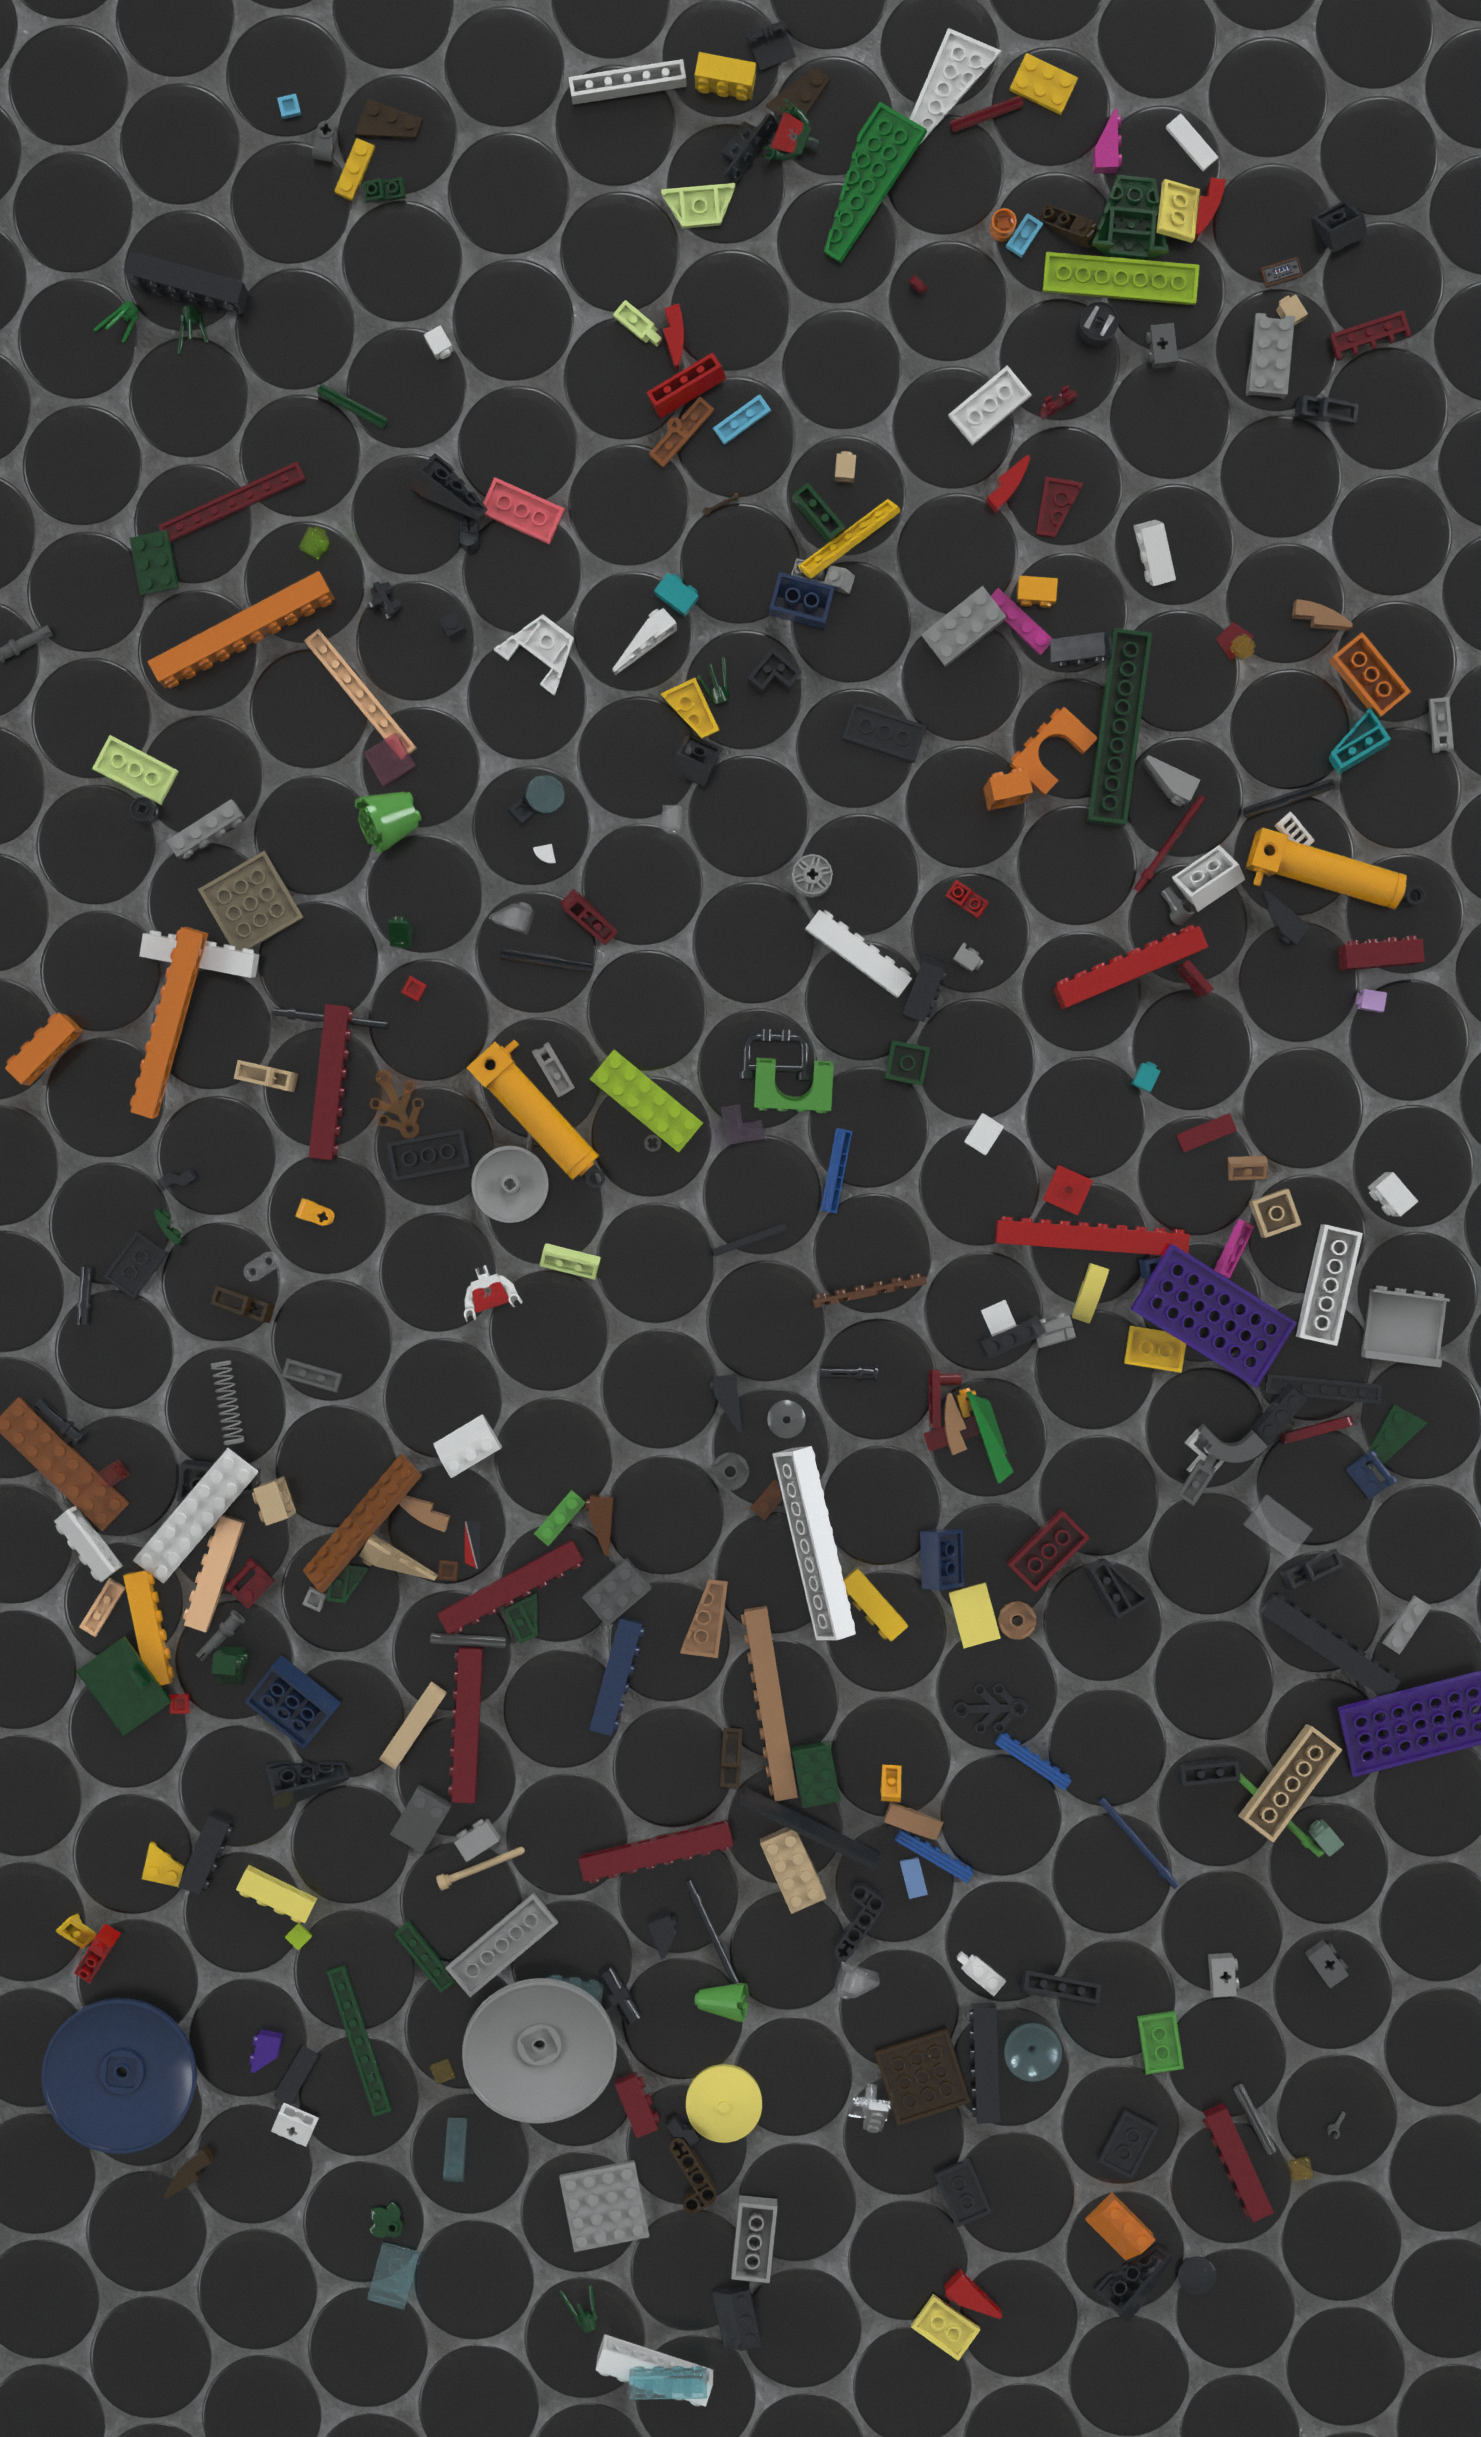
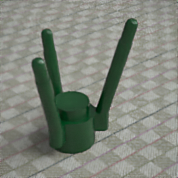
(190, 317)
(718, 694)
(585, 2319)

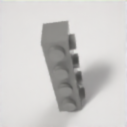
(206, 829)

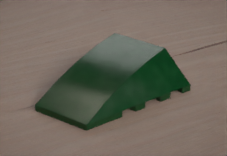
(1131, 221)

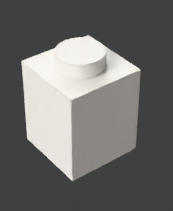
(438, 343)

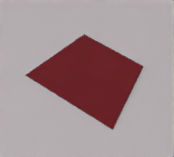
(1228, 636)

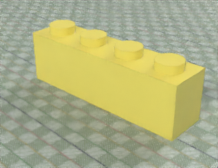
(276, 1894)

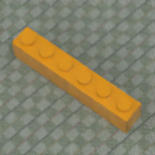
(148, 1626)

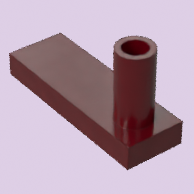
(936, 1379)

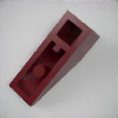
(588, 917)

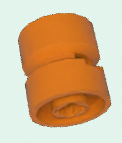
(1003, 224)

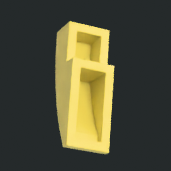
(1090, 1293)

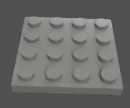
(604, 2205)

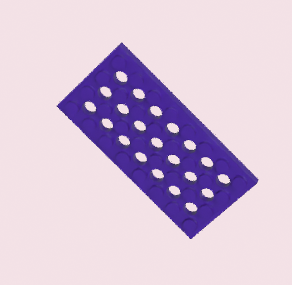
(1236, 1295)
(1406, 1699)

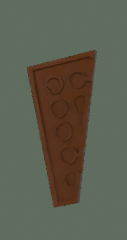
(861, 1292)

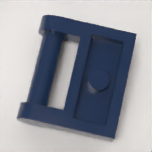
(1366, 1477)

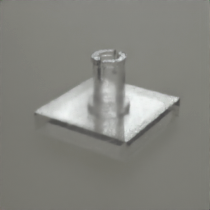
(859, 2105)

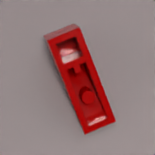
(969, 2295)

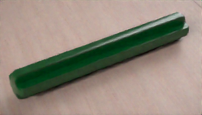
(352, 406)

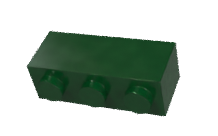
(817, 513)

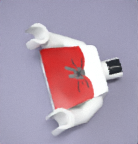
(488, 1293)

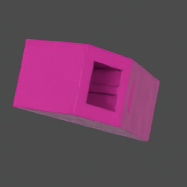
(1106, 151)

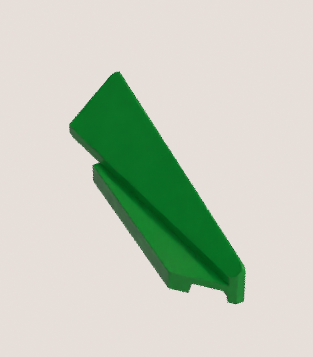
(990, 1436)

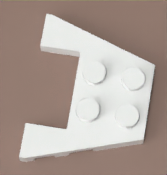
(545, 642)

